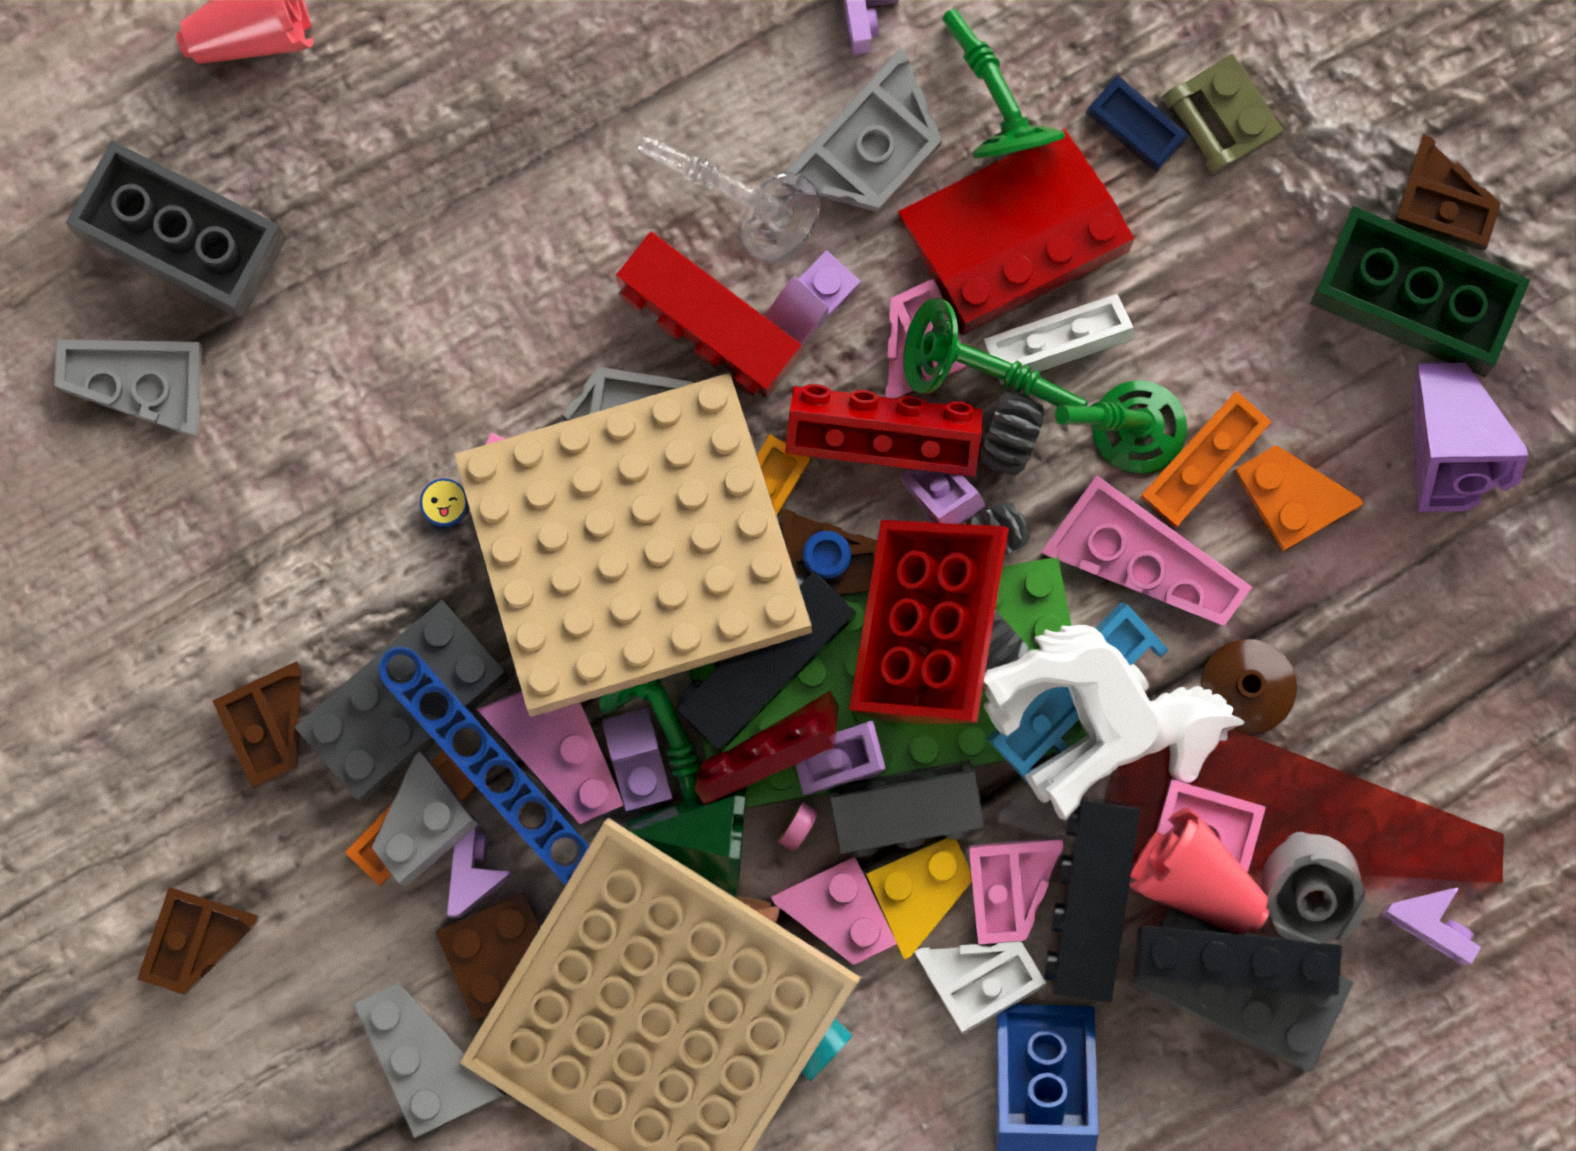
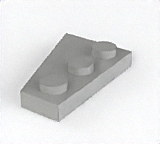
(135, 377)
(421, 1062)

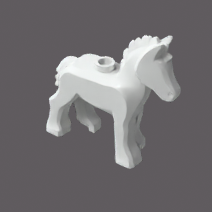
(1111, 709)

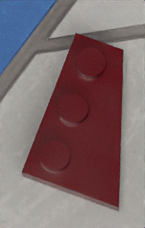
(772, 750)

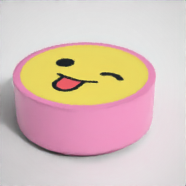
(798, 826)

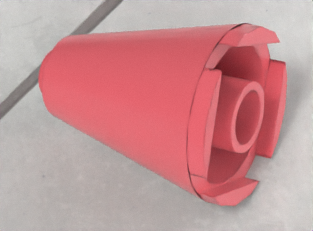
(244, 30)
(1199, 877)

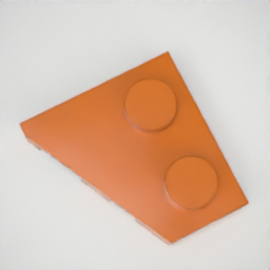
(1293, 496)

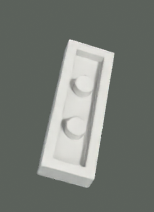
(1064, 335)

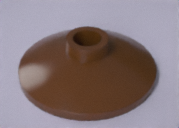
(1275, 676)

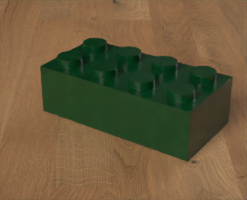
(1419, 291)

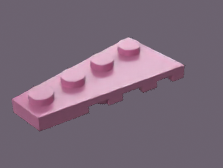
(1136, 550)

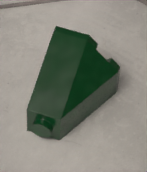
(700, 836)

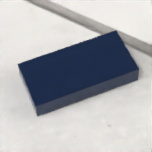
(1137, 123)

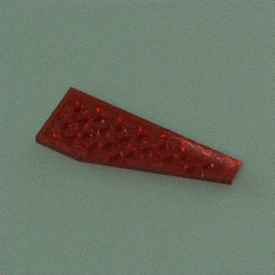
(1379, 826)

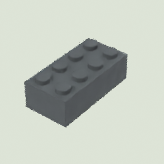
(176, 230)
(369, 733)
(1274, 1022)

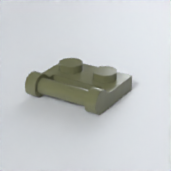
(1234, 106)

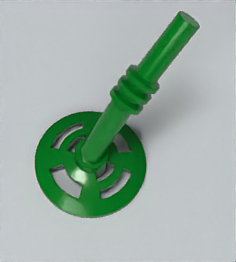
(1015, 129)
(947, 349)
(1131, 425)
(680, 747)

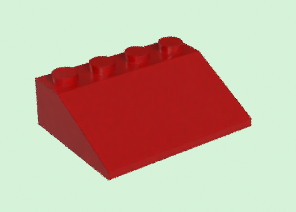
(1016, 231)
(928, 622)

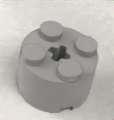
(1313, 889)

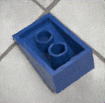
(1046, 1079)

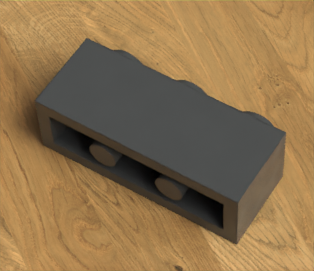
(906, 808)

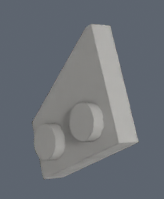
(421, 822)

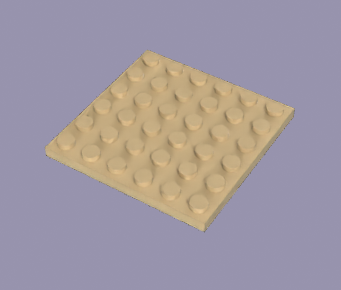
(631, 544)
(657, 1008)

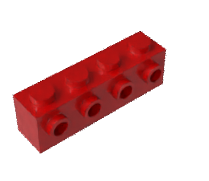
(707, 315)
(884, 430)

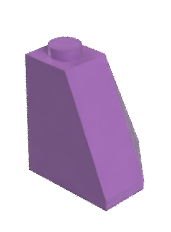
(1460, 440)

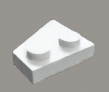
(980, 979)

